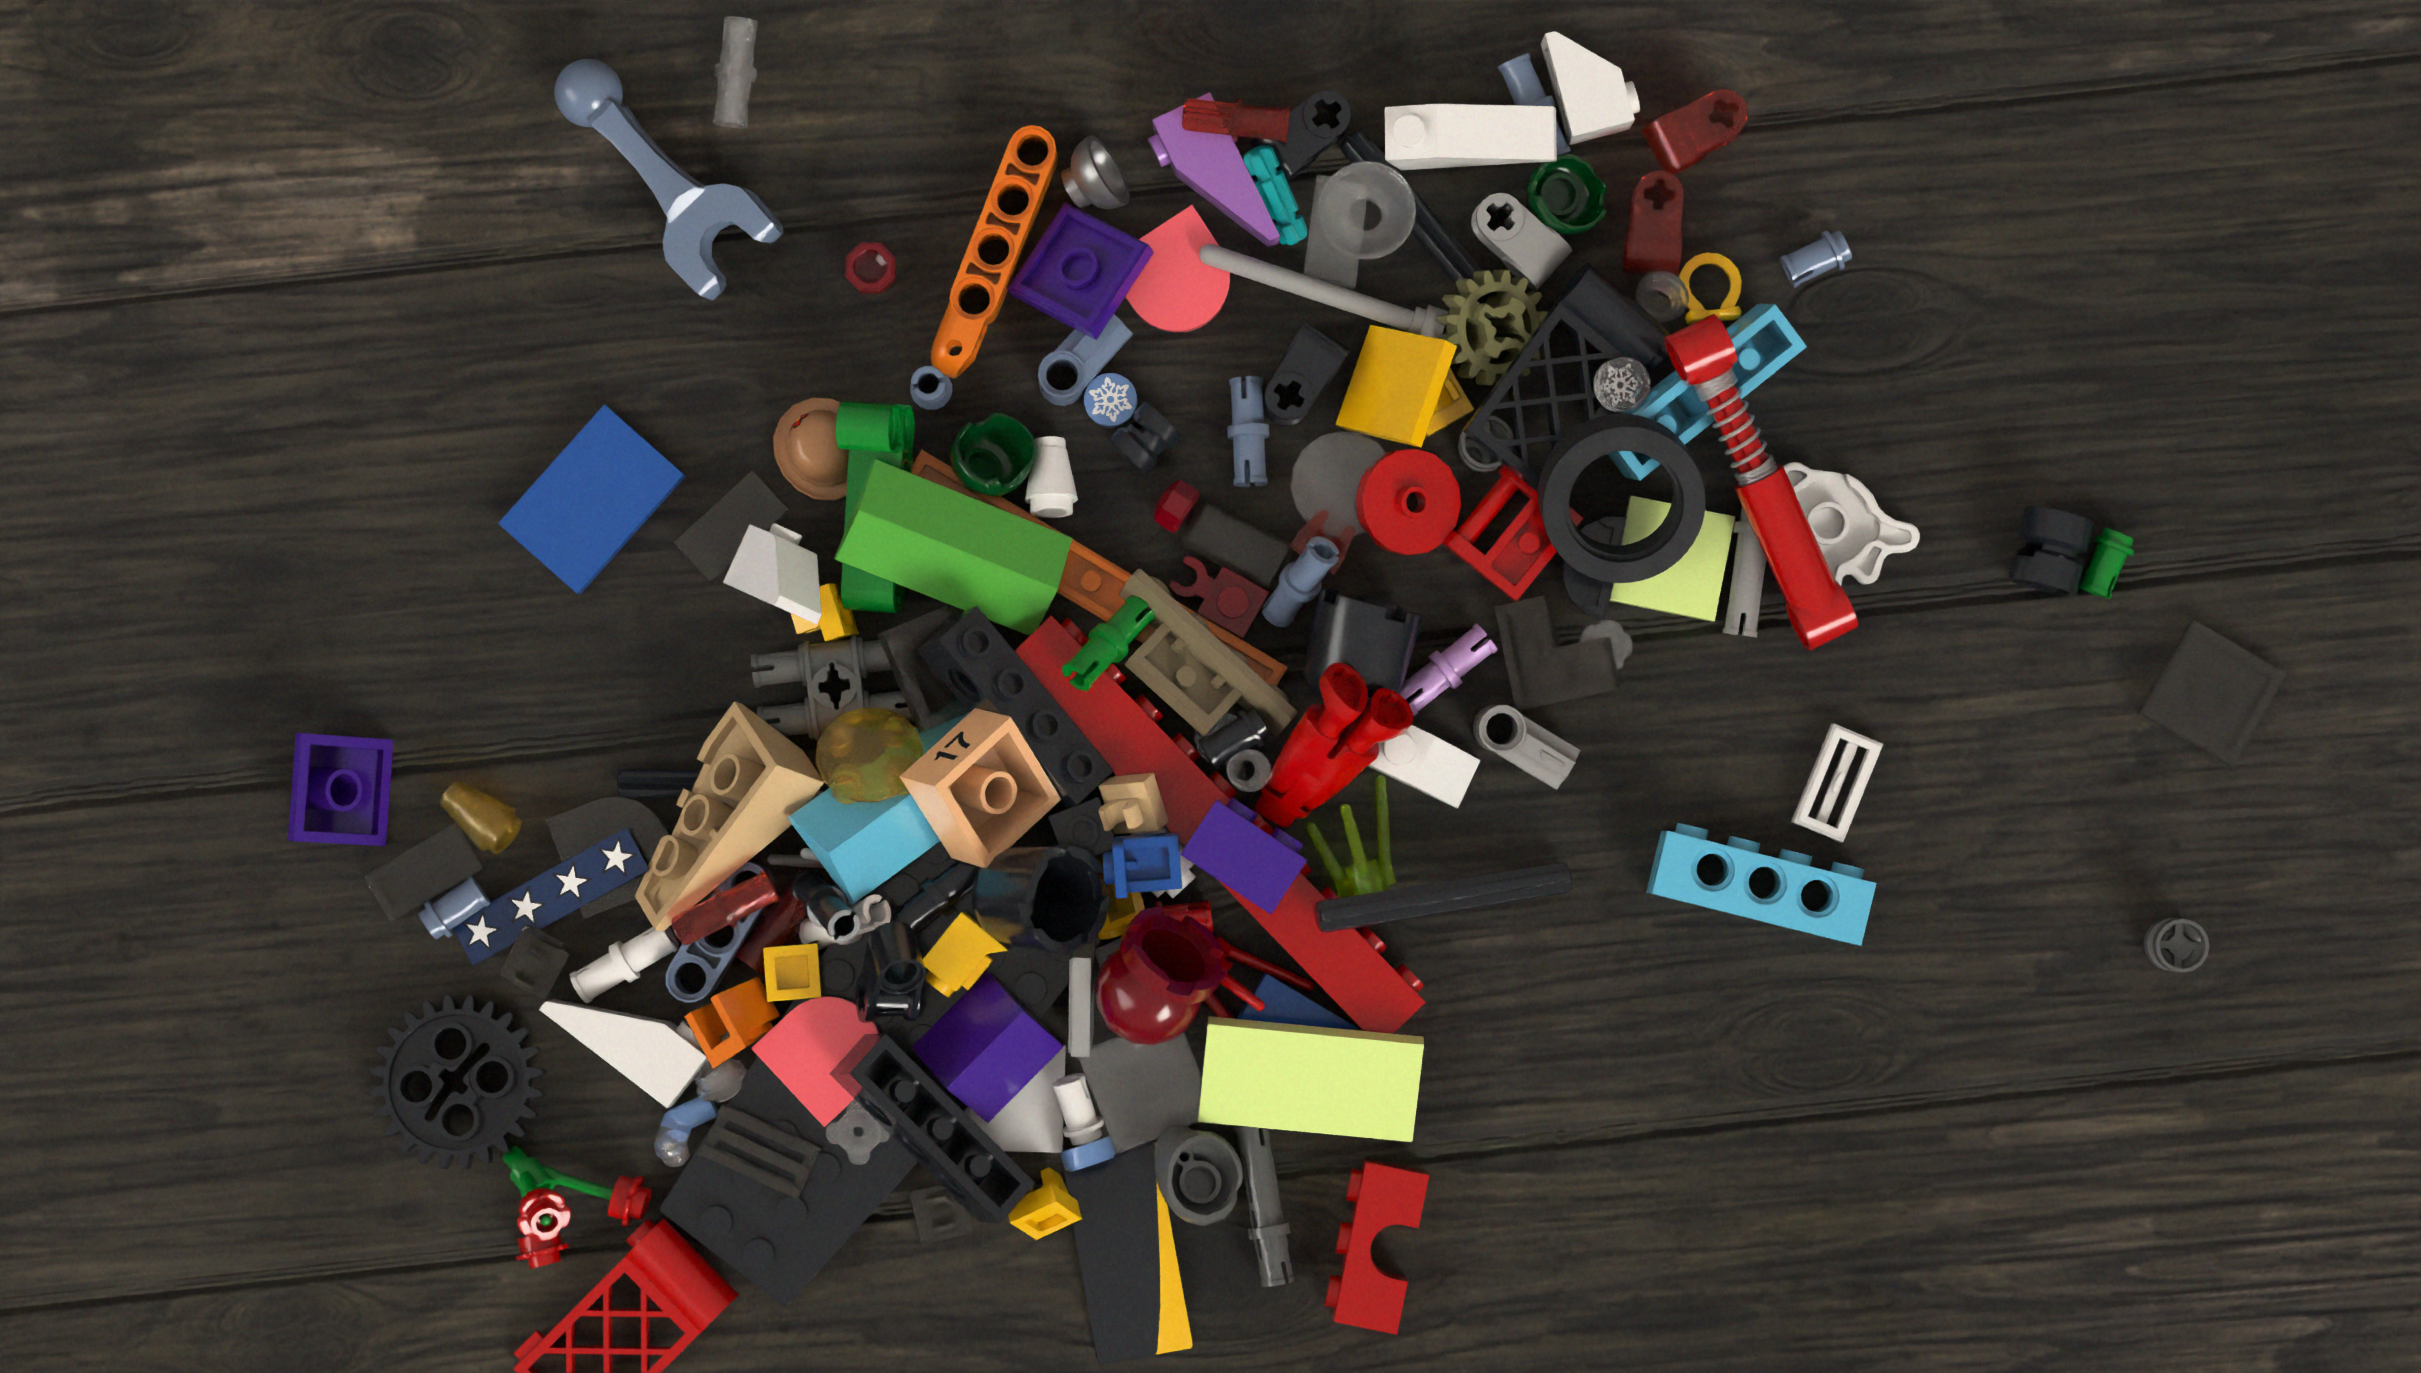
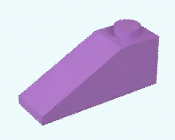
(1214, 171)

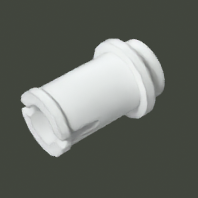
(1077, 1109)

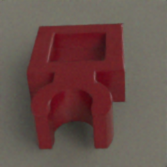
(1227, 600)

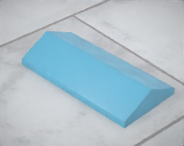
(868, 840)

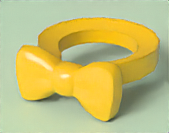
(1728, 310)

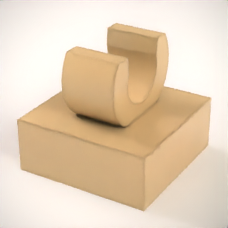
(1132, 804)

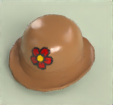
(809, 451)

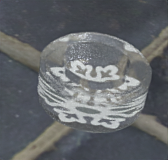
(1622, 384)

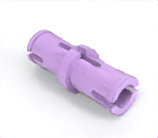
(1447, 668)

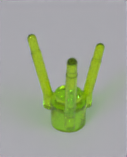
(1363, 875)

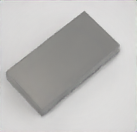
(1081, 1000)

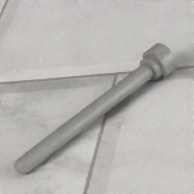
(1418, 322)

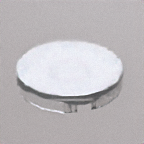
(1330, 476)

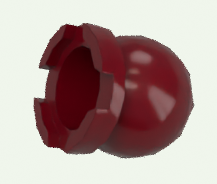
(1158, 977)

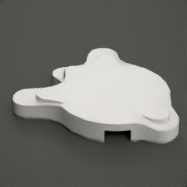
(1849, 523)

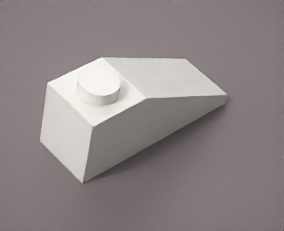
(1468, 135)
(643, 1048)

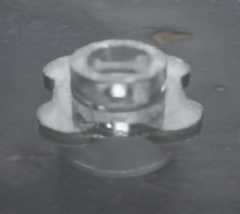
(857, 1147)

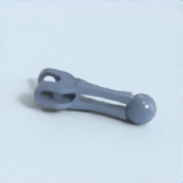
(592, 96)

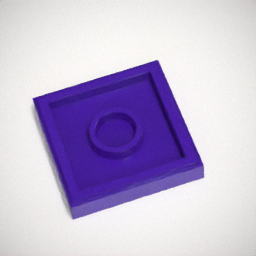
(1080, 270)

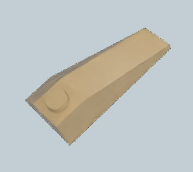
(734, 811)

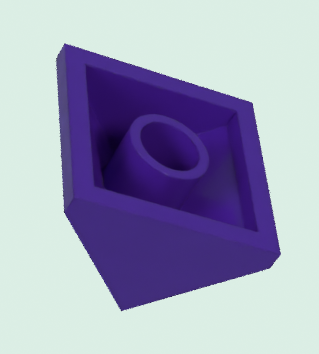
(340, 789)
(987, 1047)

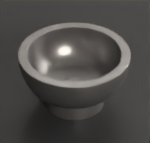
(1095, 177)

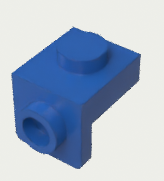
(1143, 863)

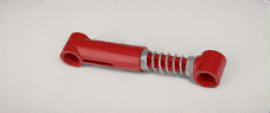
(1814, 599)

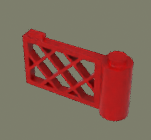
(669, 1275)

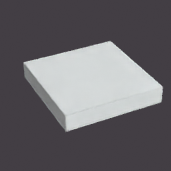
(1033, 1116)

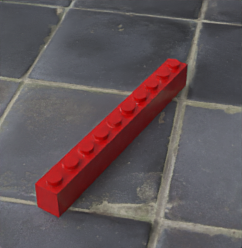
(1132, 743)

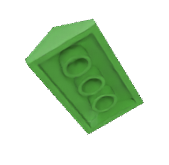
(954, 548)

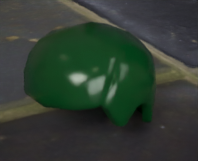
(1566, 195)
(993, 454)

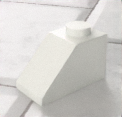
(1587, 90)
(777, 571)
(1427, 765)

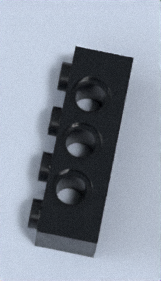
(993, 678)
(932, 1128)

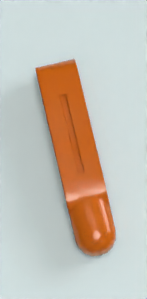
(993, 224)

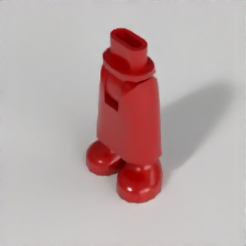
(1329, 746)

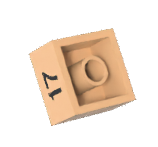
(980, 787)

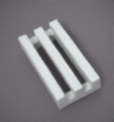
(1816, 777)

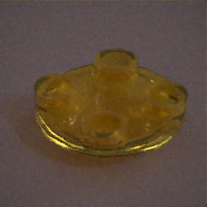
(866, 754)

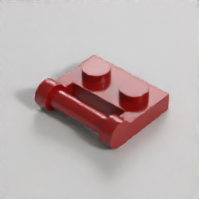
(1521, 548)

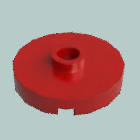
(1384, 495)

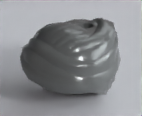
(1205, 1184)

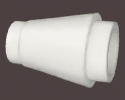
(1051, 480)

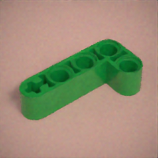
(882, 434)

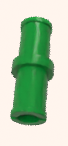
(1108, 643)

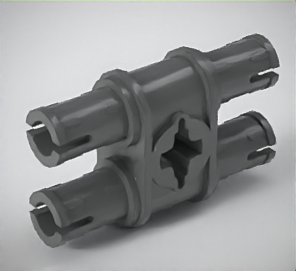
(814, 667)

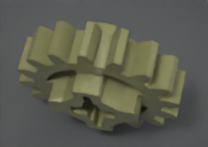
(1469, 329)

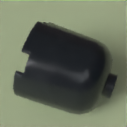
(1364, 634)
(1041, 897)

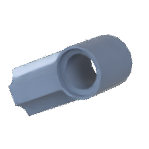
(1084, 357)

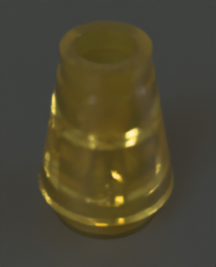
(481, 817)

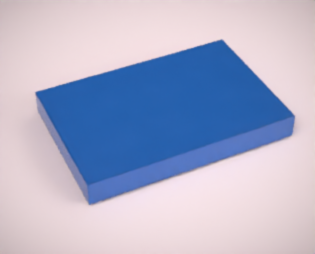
(591, 499)

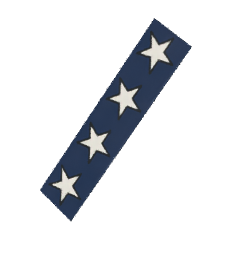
(551, 895)

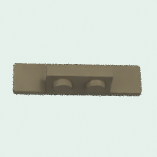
(1195, 668)

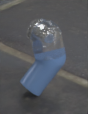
(676, 1127)

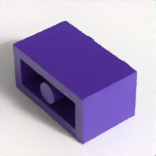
(1244, 855)

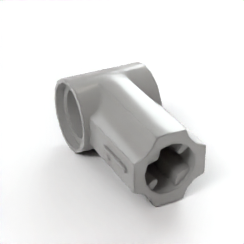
(1529, 746)

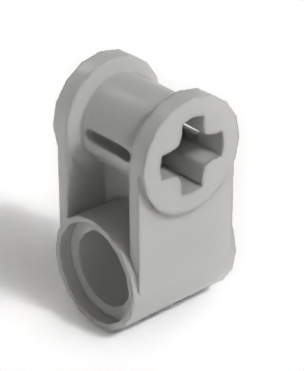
(1527, 246)

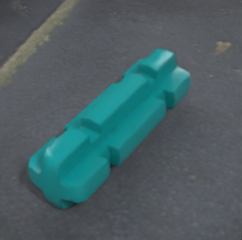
(1276, 194)

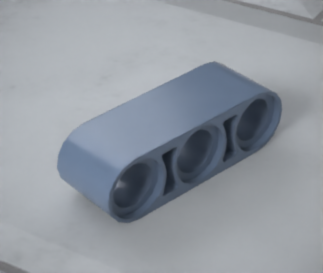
(710, 957)

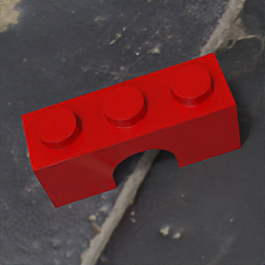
(1382, 1197)

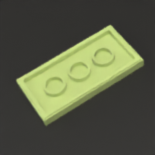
(1310, 1079)

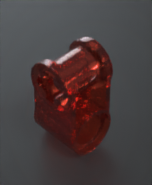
(1689, 136)
(1654, 235)

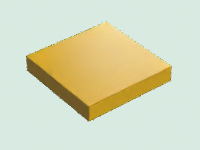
(1396, 385)

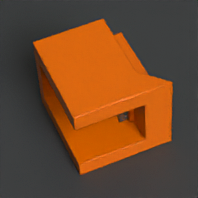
(732, 1020)

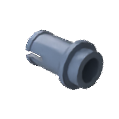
(1816, 258)
(936, 399)
(453, 908)

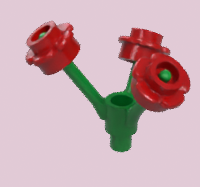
(544, 1211)

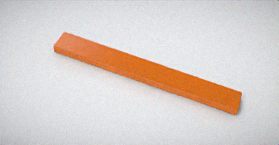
(1092, 579)

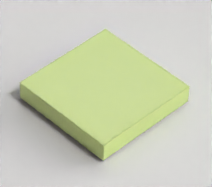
(1692, 583)

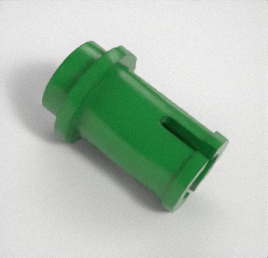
(2106, 562)

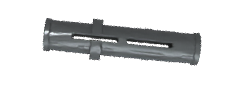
(1264, 1205)

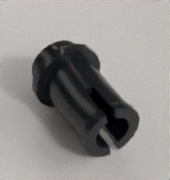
(1234, 737)

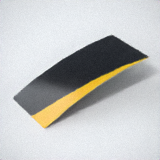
(1128, 1258)

